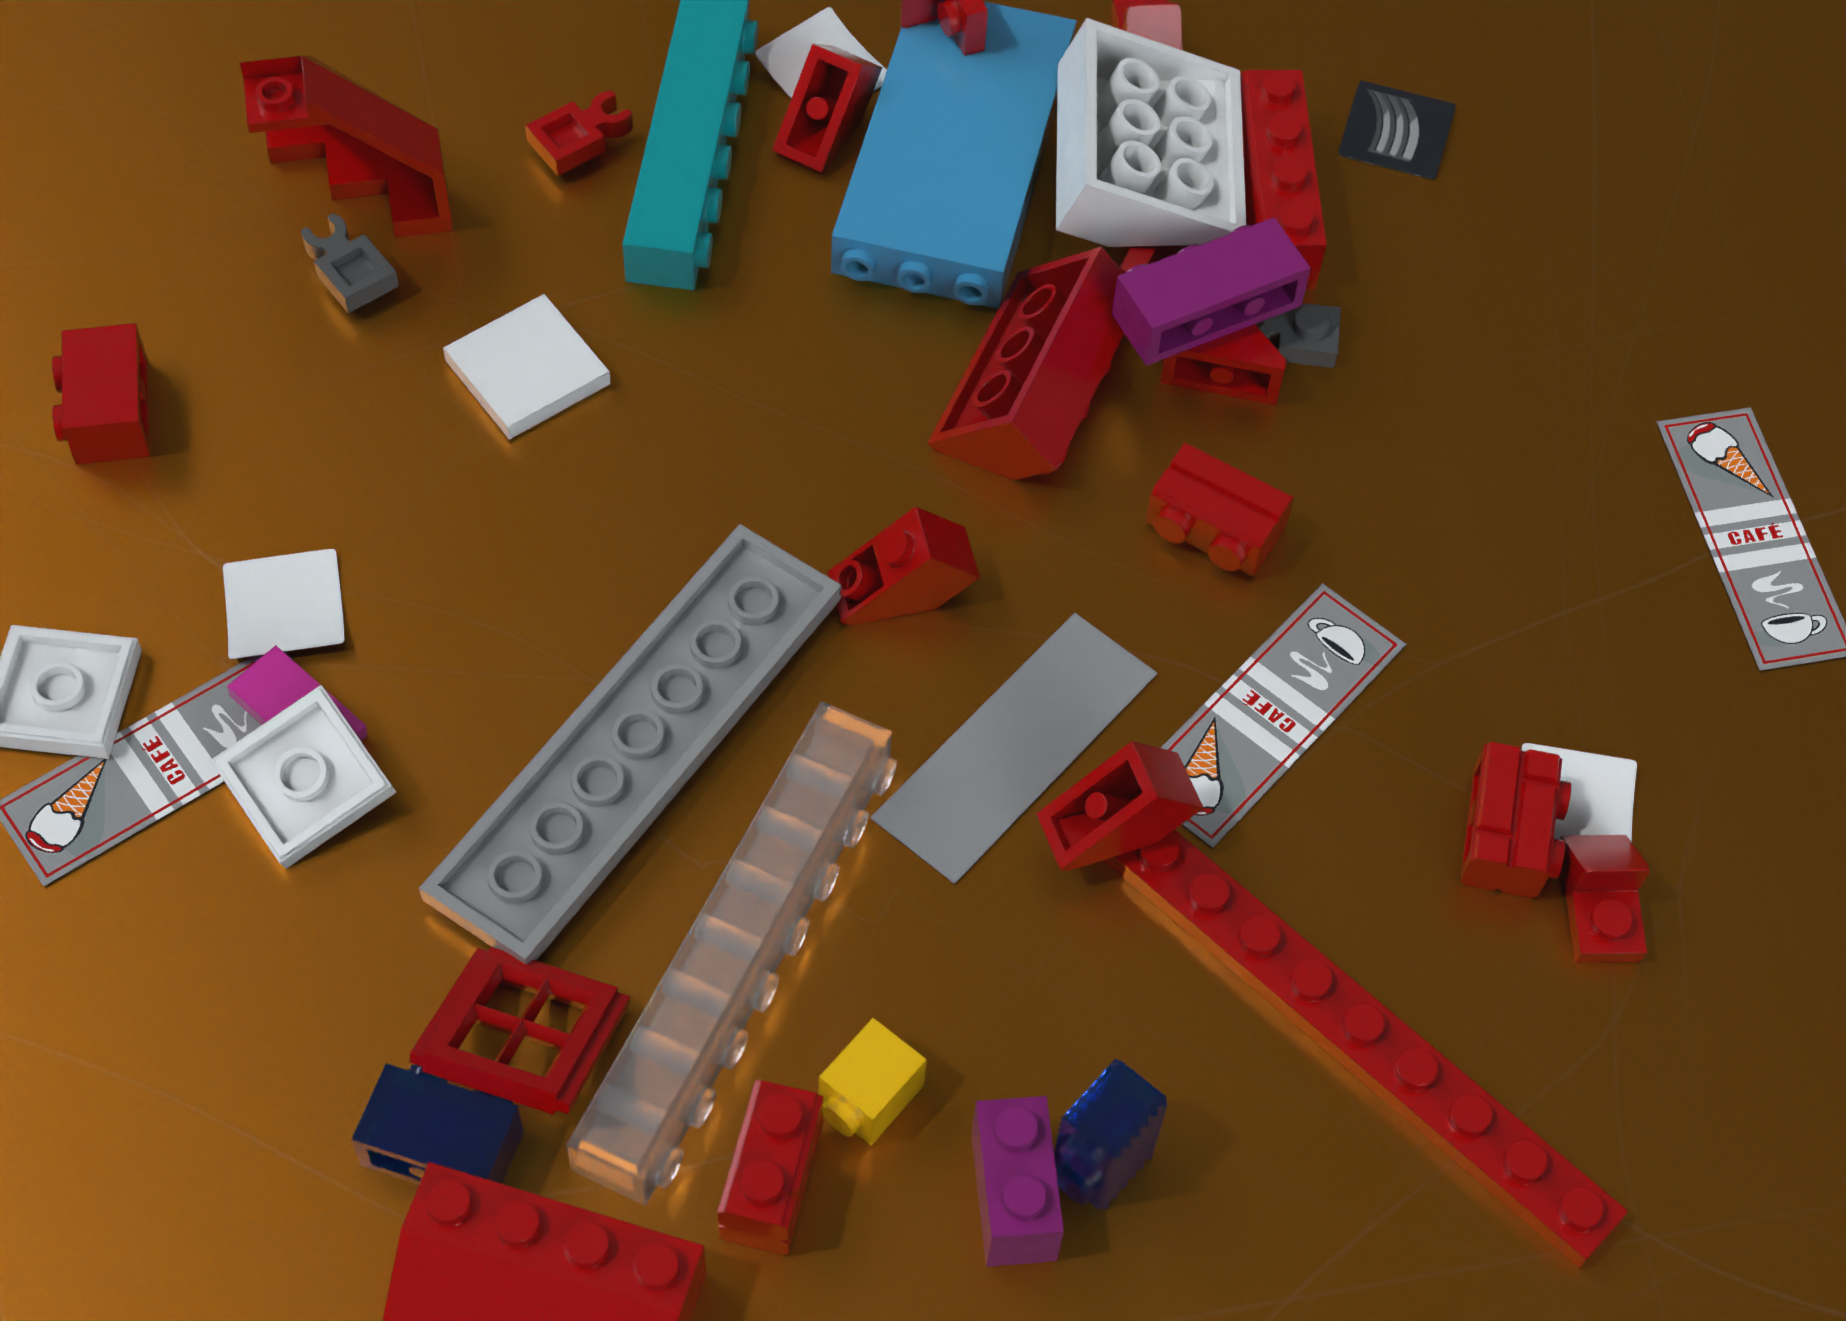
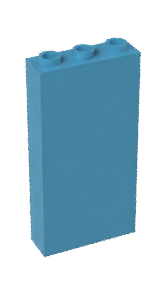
(953, 158)

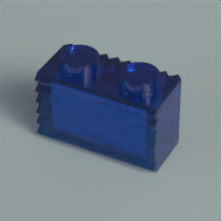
(1108, 1135)

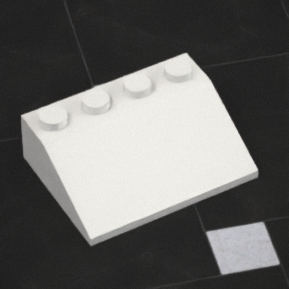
(1146, 142)

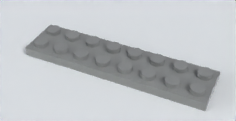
(630, 746)

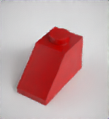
(826, 106)
(1233, 366)
(1120, 806)

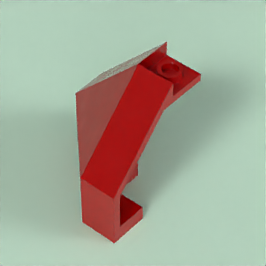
(364, 137)

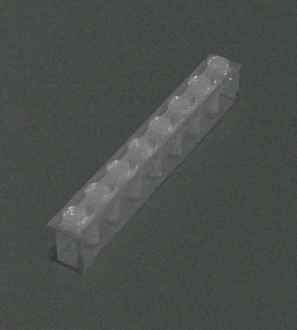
(731, 957)

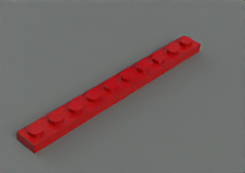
(1375, 1046)

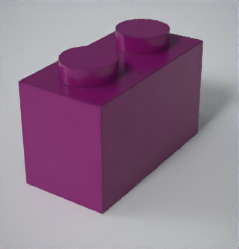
(1017, 1181)

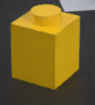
(871, 1082)

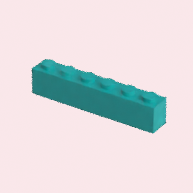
(687, 144)

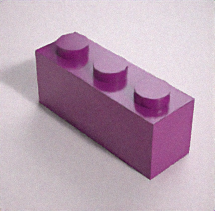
(1210, 290)

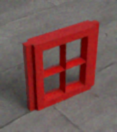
(465, 1006)

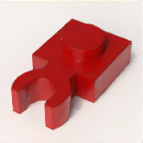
(575, 136)

